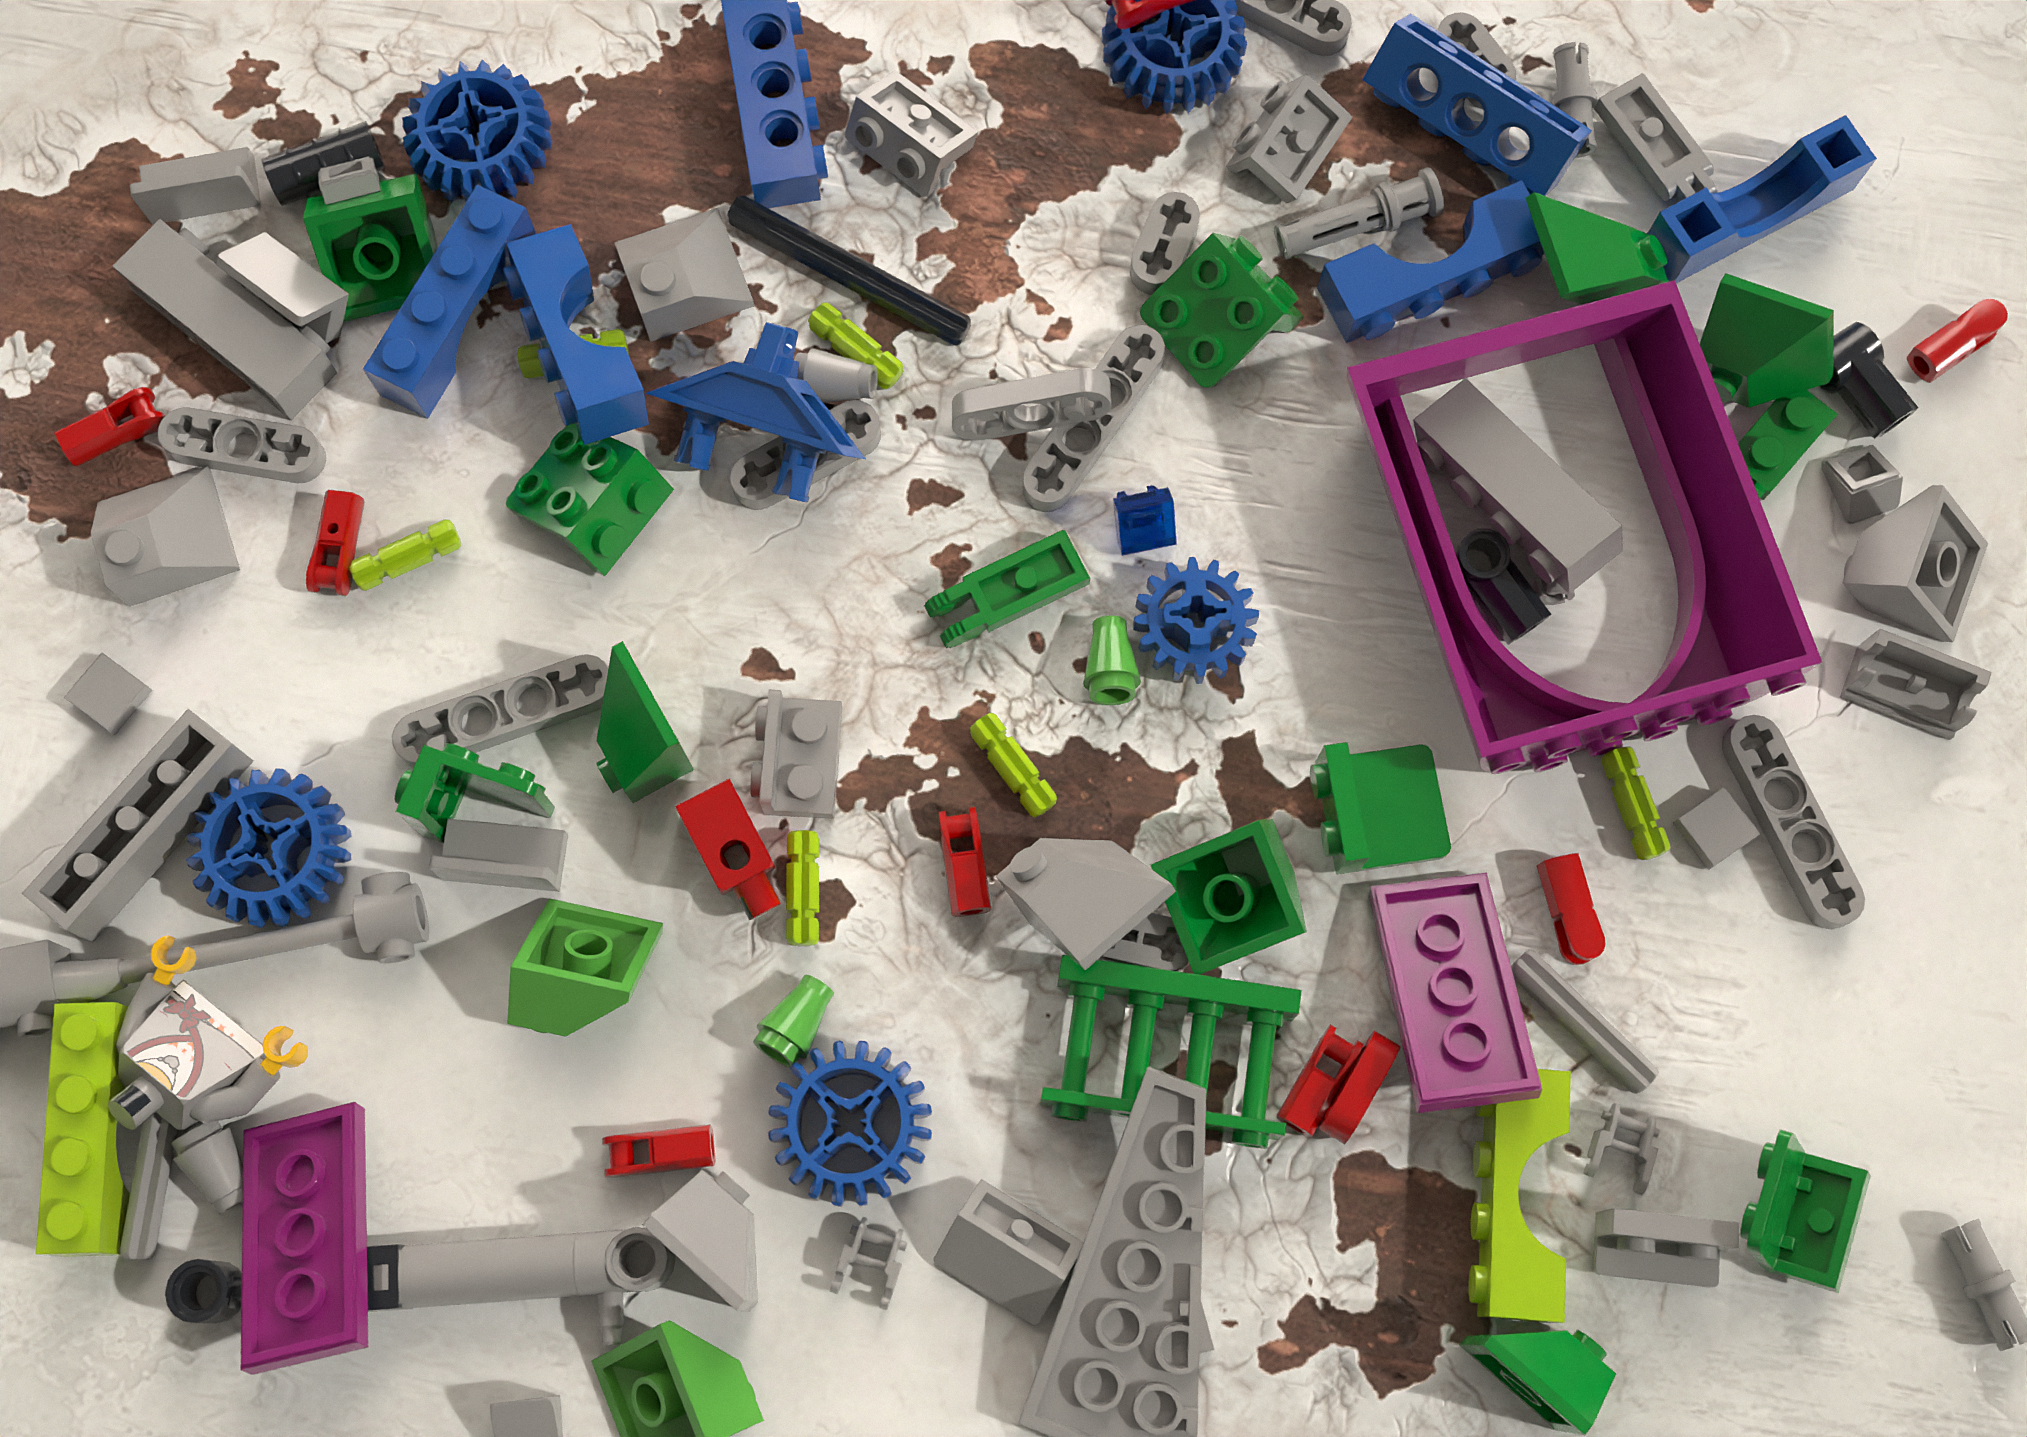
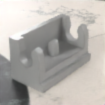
(1914, 683)

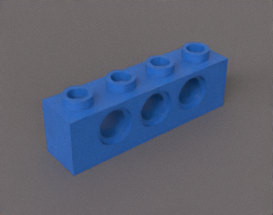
(1505, 102)
(776, 173)

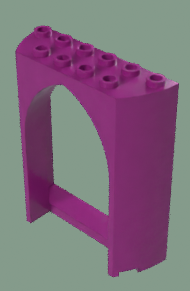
(1737, 608)

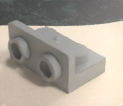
(907, 131)
(1290, 136)
(798, 756)
(1661, 1246)

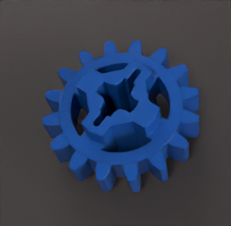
(1217, 615)

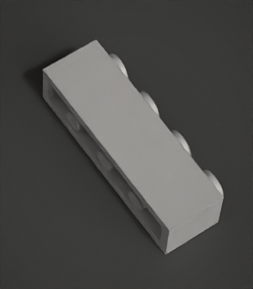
(226, 318)
(1517, 487)
(136, 827)

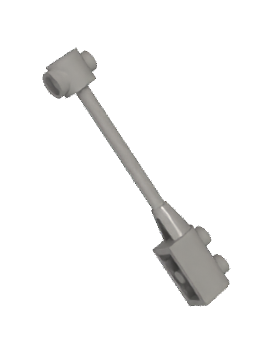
(41, 973)

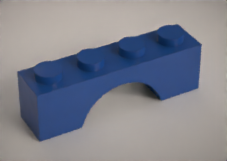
(1799, 182)
(1374, 290)
(422, 342)
(595, 380)

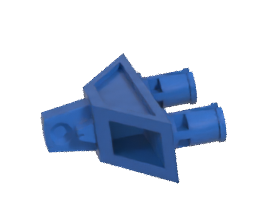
(765, 397)

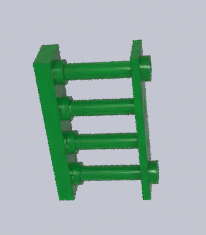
(1206, 1001)

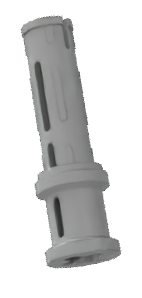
(1383, 208)

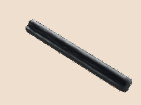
(849, 270)

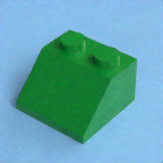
(373, 244)

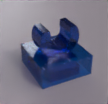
(1144, 520)

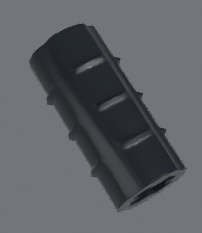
(295, 170)

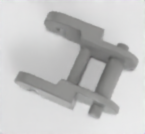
(1643, 1153)
(852, 1255)

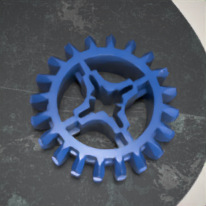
(1156, 68)
(446, 126)
(224, 865)
(829, 1143)

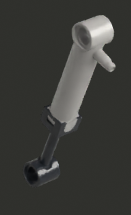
(466, 1274)

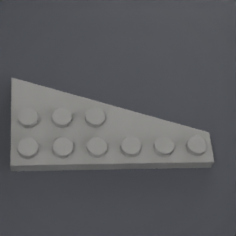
(1132, 1310)

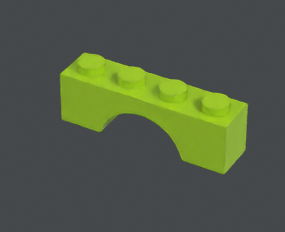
(81, 1182)
(1515, 1271)

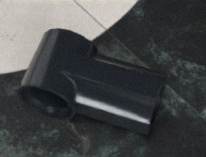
(1867, 382)
(1503, 590)

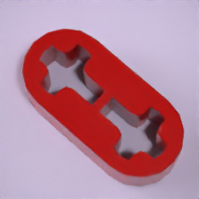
(1359, 1087)

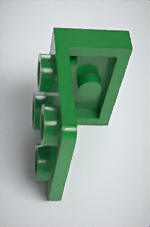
(1219, 308)
(590, 496)
(439, 781)
(1379, 807)
(1804, 1214)

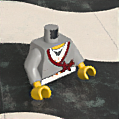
(189, 1055)

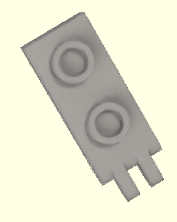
(1655, 140)

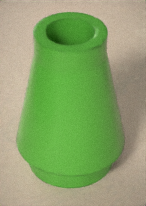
(1111, 666)
(793, 1024)

